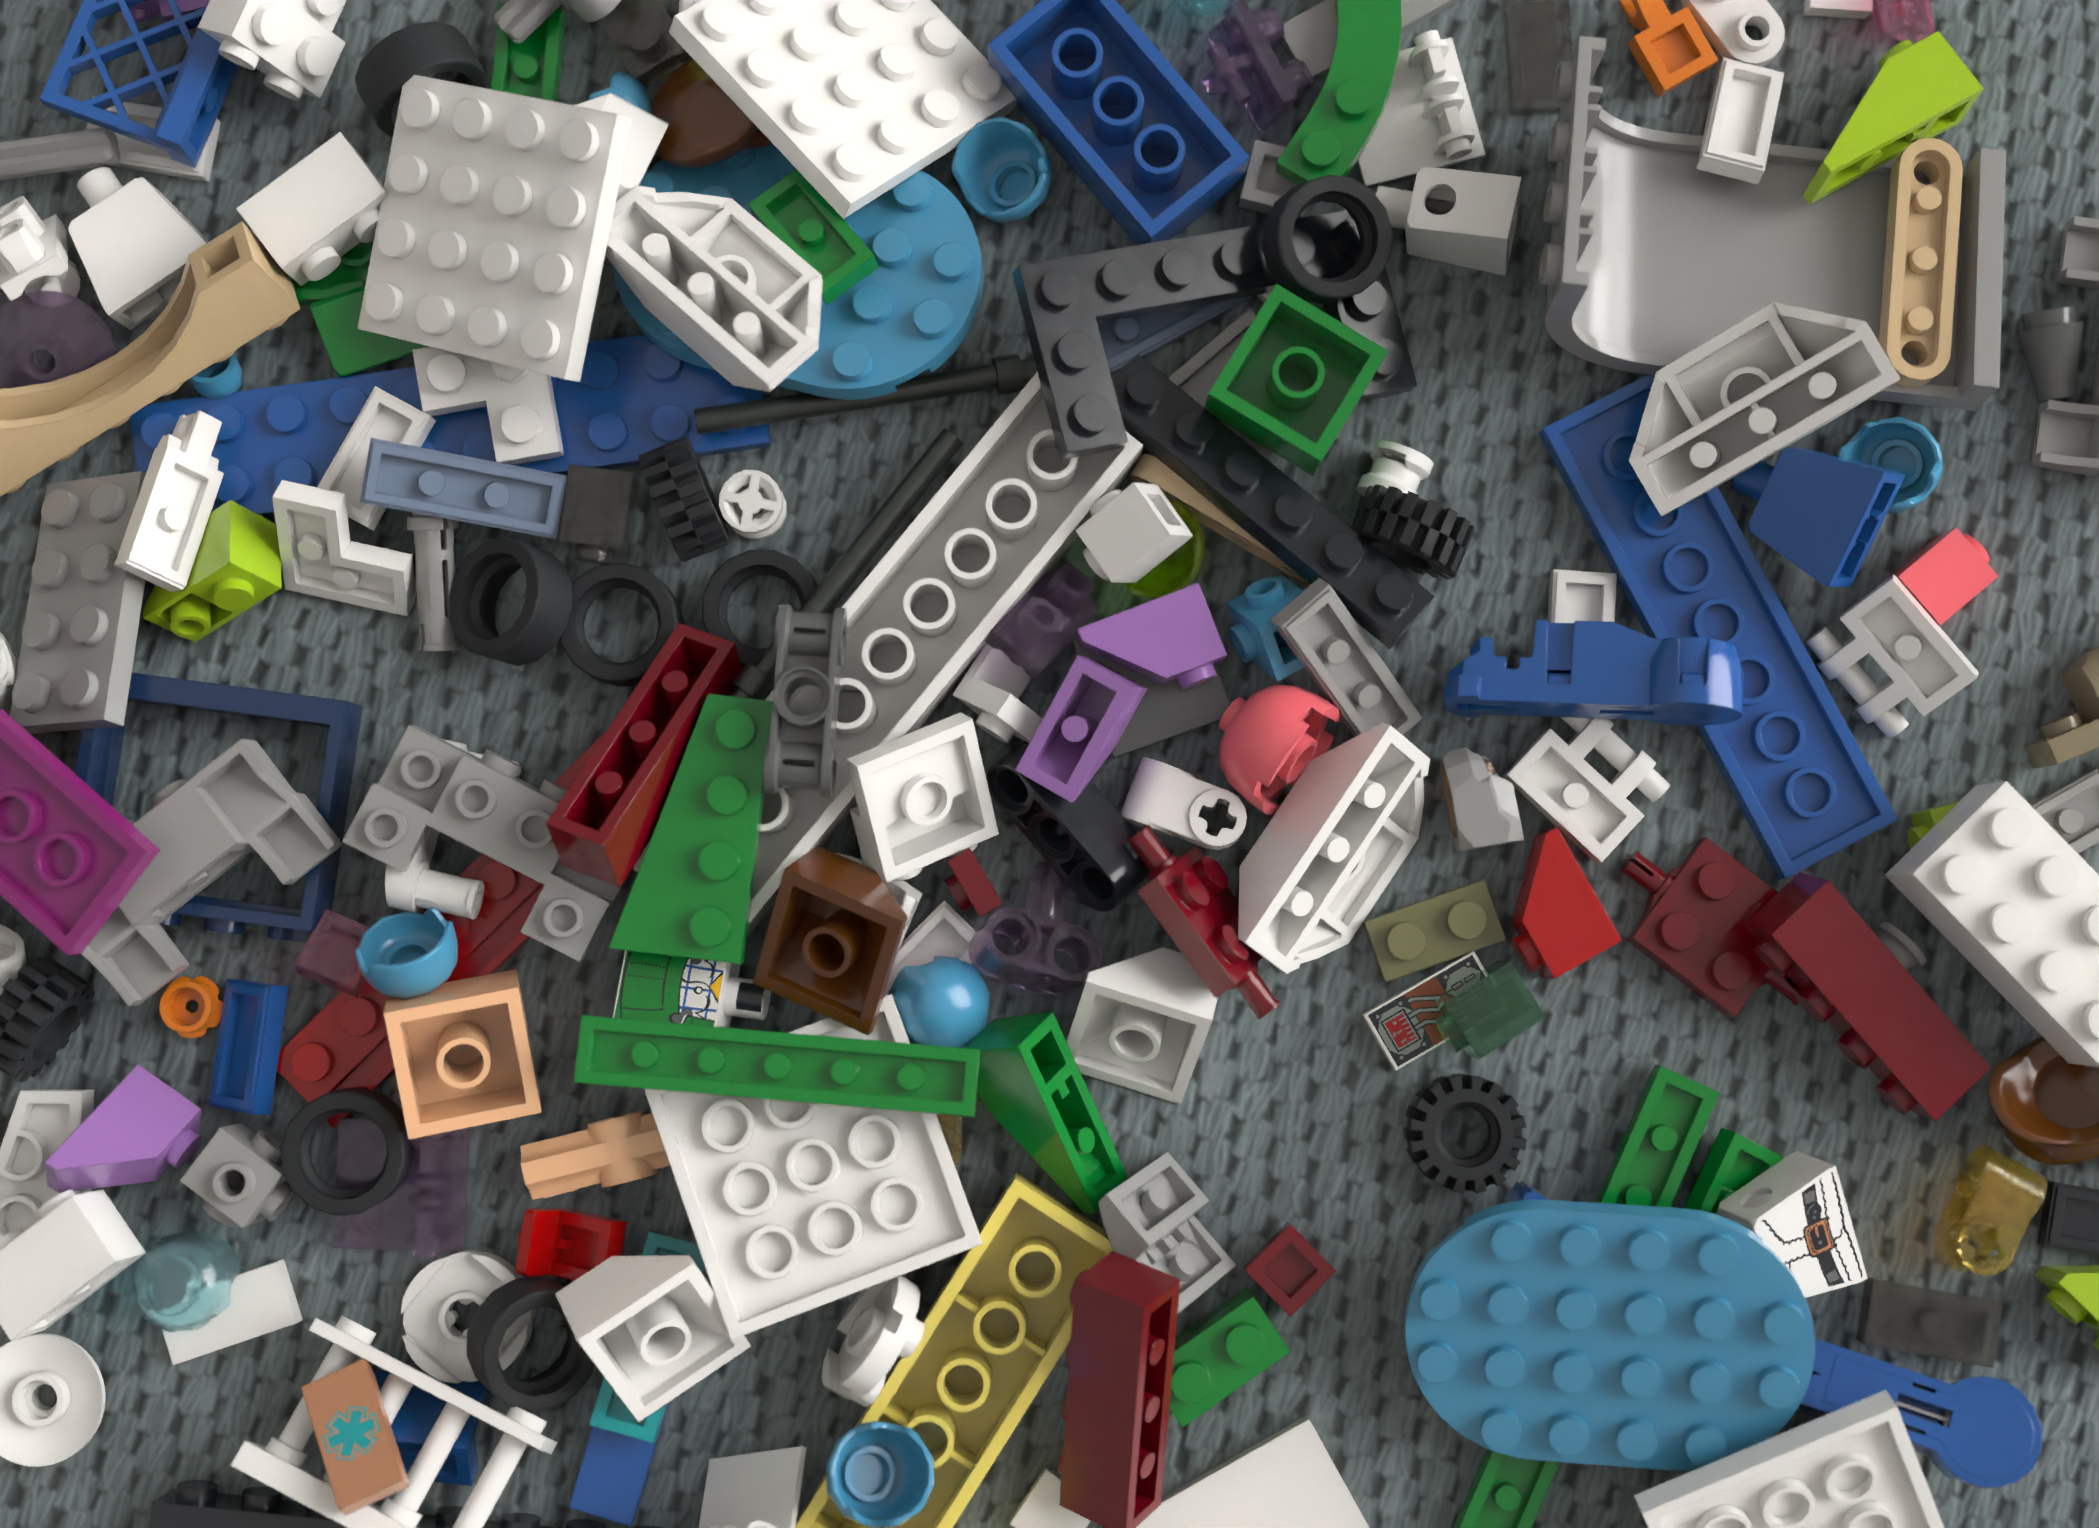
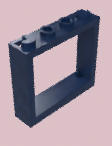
(99, 765)

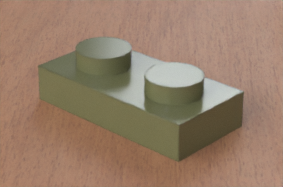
(1433, 930)

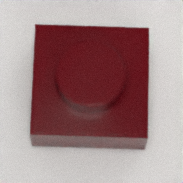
(971, 885)
(1289, 1269)

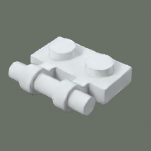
(1905, 645)
(1576, 795)

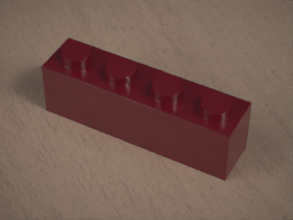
(627, 779)
(1866, 997)
(1118, 1391)

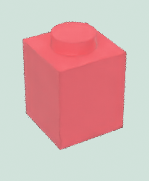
(1946, 574)

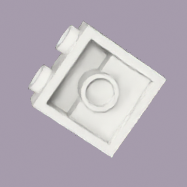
(280, 38)
(921, 798)

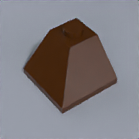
(832, 939)

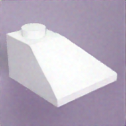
(1143, 1023)
(649, 1327)

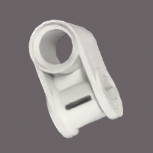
(1172, 804)

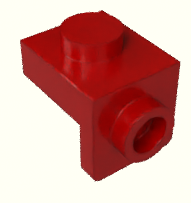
(566, 1242)

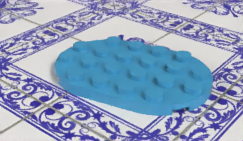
(890, 322)
(1609, 1334)

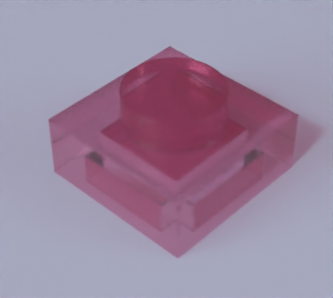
(1904, 18)
(331, 954)

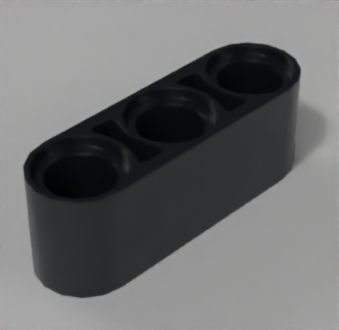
(1077, 838)

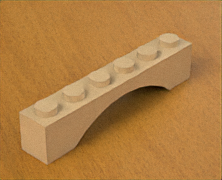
(222, 302)

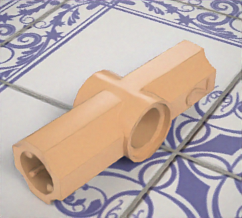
(605, 1153)

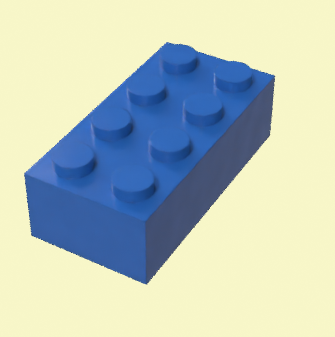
(1118, 115)

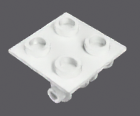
(1425, 116)
(753, 1490)

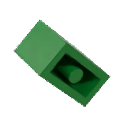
(1222, 1355)

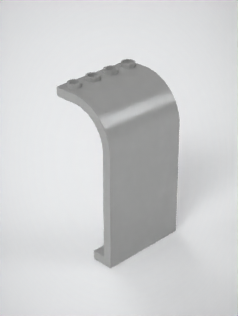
(1671, 255)

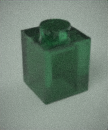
(1487, 1010)

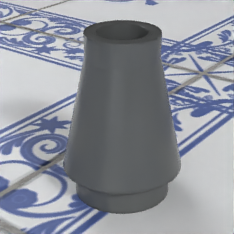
(2052, 350)

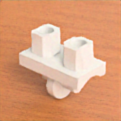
(34, 252)

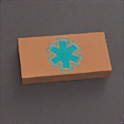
(355, 1437)

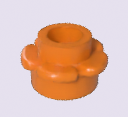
(175, 1006)

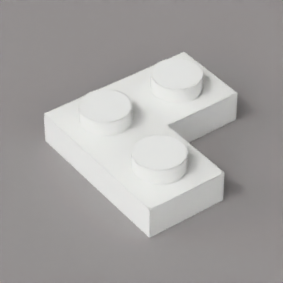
(517, 401)
(324, 561)

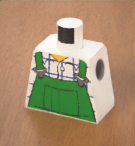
(686, 991)

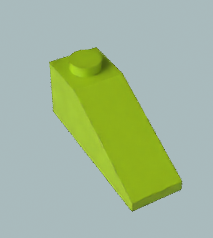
(1913, 97)

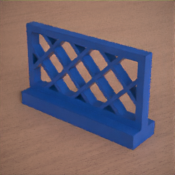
(188, 109)

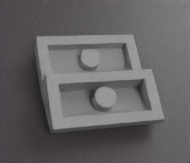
(1156, 1225)

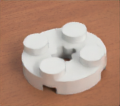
(430, 1320)
(878, 1330)

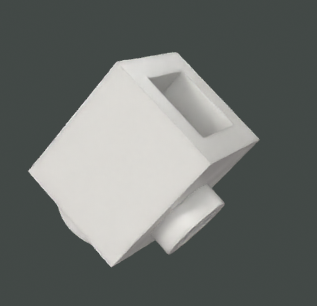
(1131, 532)

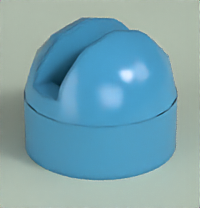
(219, 379)

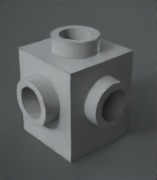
(240, 1177)

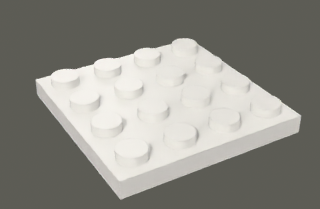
(847, 85)
(494, 225)
(811, 1196)
(1824, 1474)

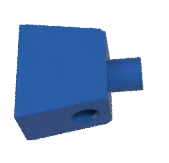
(1819, 510)

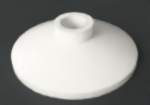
(44, 1434)

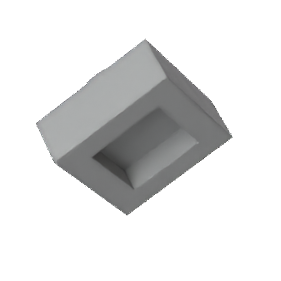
(1262, 184)

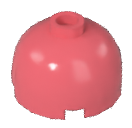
(1273, 741)

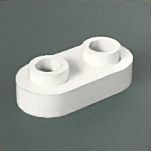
(1725, 28)

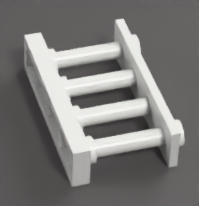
(282, 1459)

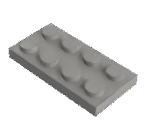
(80, 610)

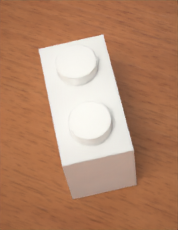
(317, 210)
(61, 1260)

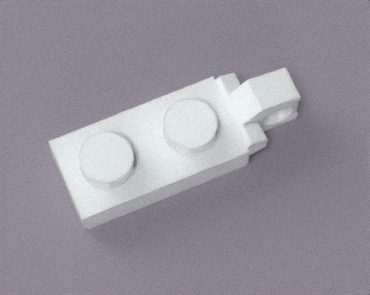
(173, 504)

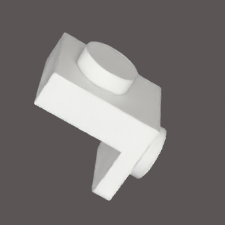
(993, 693)

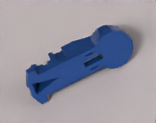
(1602, 674)
(1968, 1428)

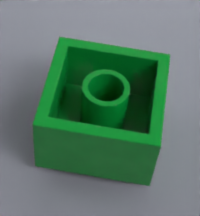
(1294, 379)

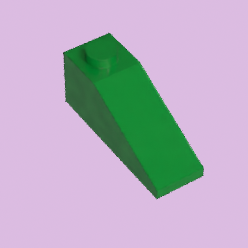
(1045, 1105)

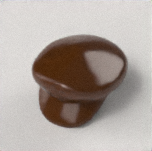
(701, 120)
(2047, 1104)

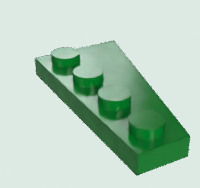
(704, 850)

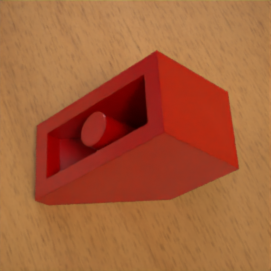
(1558, 911)

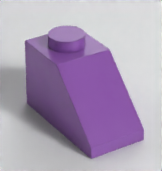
(1160, 639)
(1080, 727)
(128, 1137)

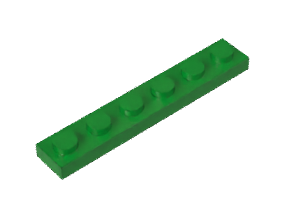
(777, 1066)

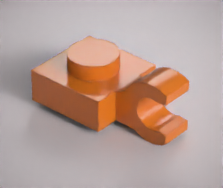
(1669, 46)

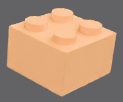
(463, 1055)

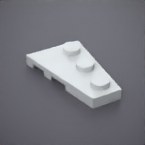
(35, 1131)

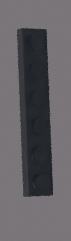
(1267, 502)

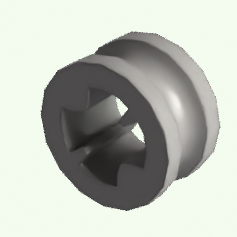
(1901, 946)

